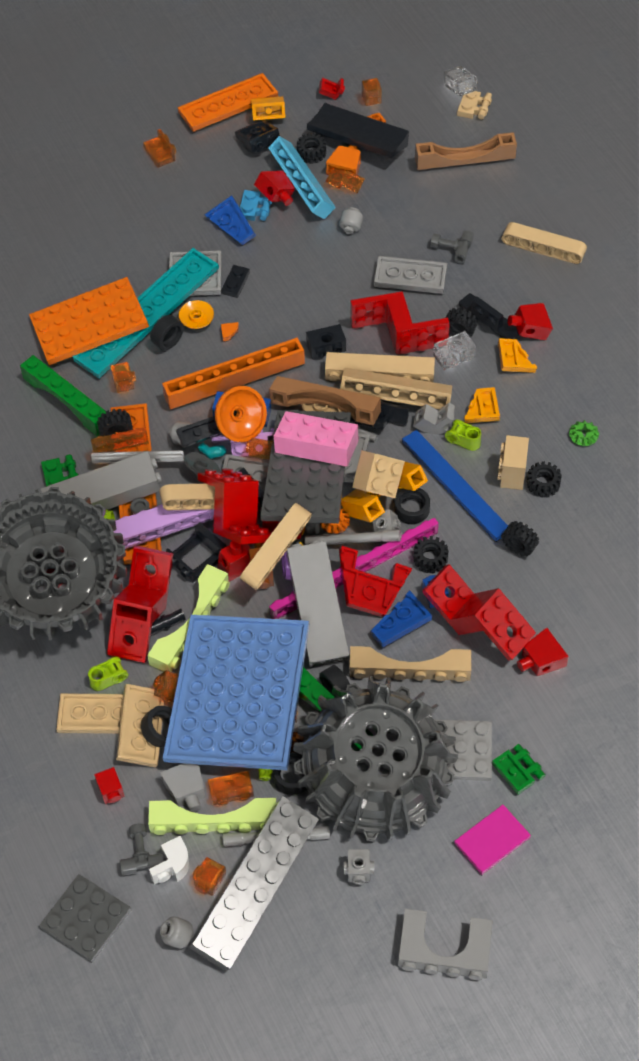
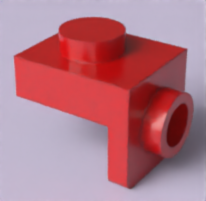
(331, 89)

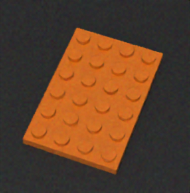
(88, 320)

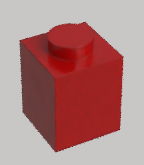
(109, 785)

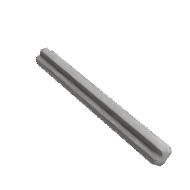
(160, 456)

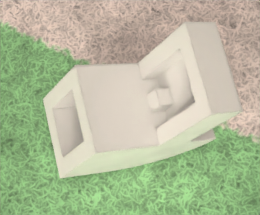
(176, 862)

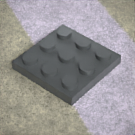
(85, 918)

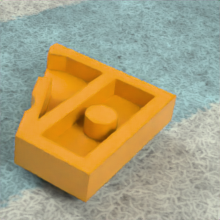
(513, 357)

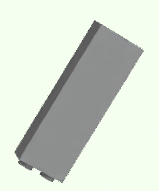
(116, 482)
(317, 602)

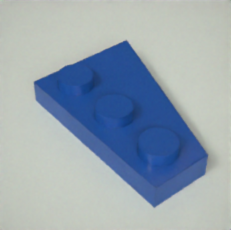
(232, 220)
(405, 618)

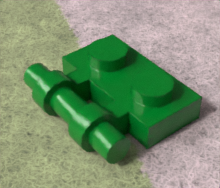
(54, 470)
(513, 771)

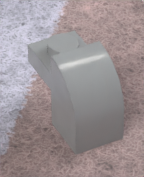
(433, 420)

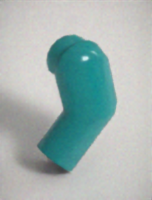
(212, 452)

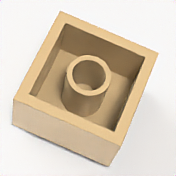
(513, 462)
(378, 474)

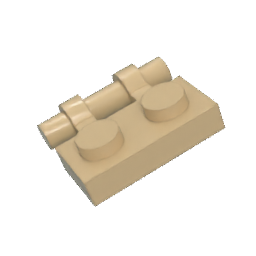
(469, 104)

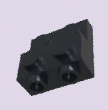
(257, 135)

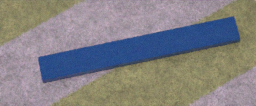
(455, 485)

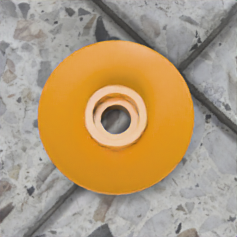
(196, 314)

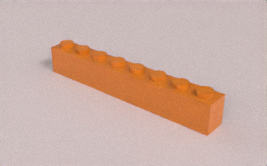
(233, 373)

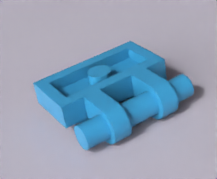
(250, 204)

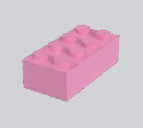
(316, 438)

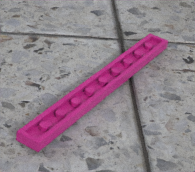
(365, 562)

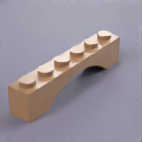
(497, 148)
(294, 392)

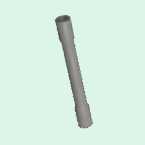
(385, 536)
(239, 839)

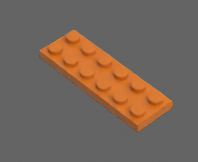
(226, 102)

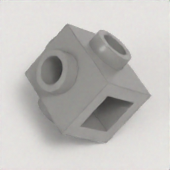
(386, 521)
(358, 866)

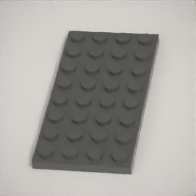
(304, 481)

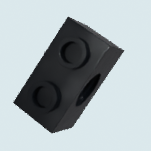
(325, 340)

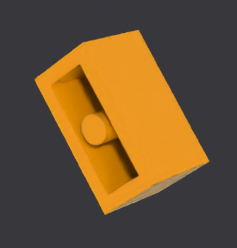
(268, 108)

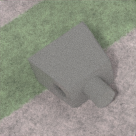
(184, 785)

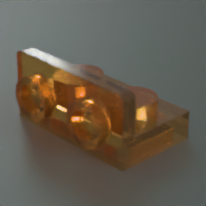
(160, 149)
(230, 788)

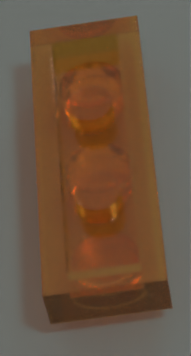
(120, 440)

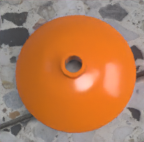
(250, 413)

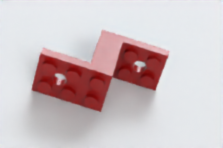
(393, 310)
(235, 506)
(140, 604)
(478, 612)

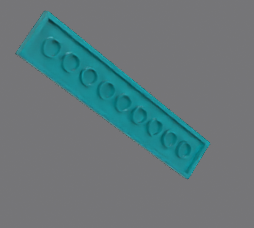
(155, 302)

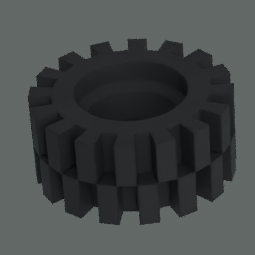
(311, 154)
(461, 321)
(114, 422)
(543, 470)
(520, 538)
(430, 545)

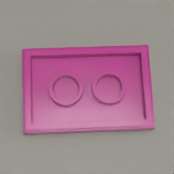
(492, 839)

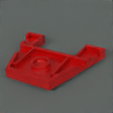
(369, 591)

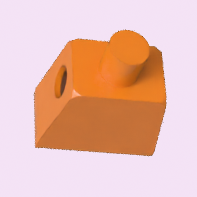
(345, 159)

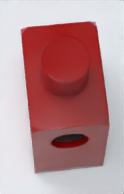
(275, 186)
(531, 321)
(234, 559)
(543, 654)

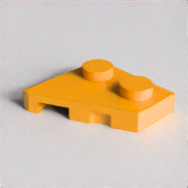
(483, 407)

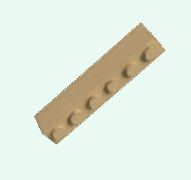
(402, 366)
(396, 388)

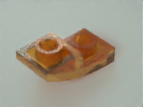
(347, 179)

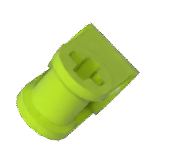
(464, 435)
(108, 673)

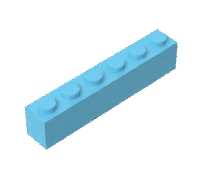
(301, 177)

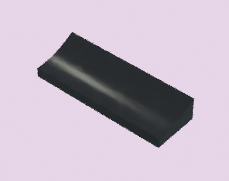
(359, 131)

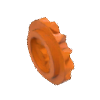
(335, 528)

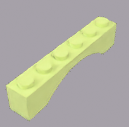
(168, 650)
(170, 818)

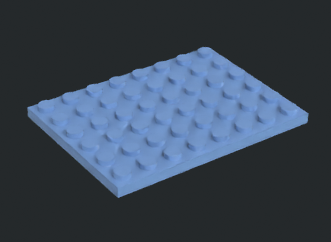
(237, 692)

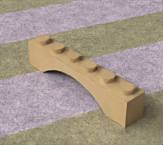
(449, 666)

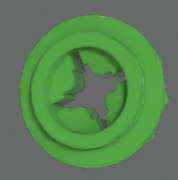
(577, 436)

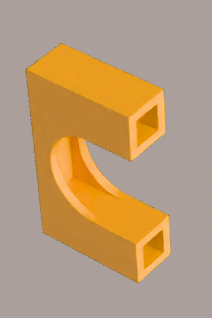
(366, 505)

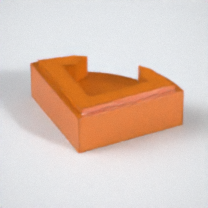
(229, 330)

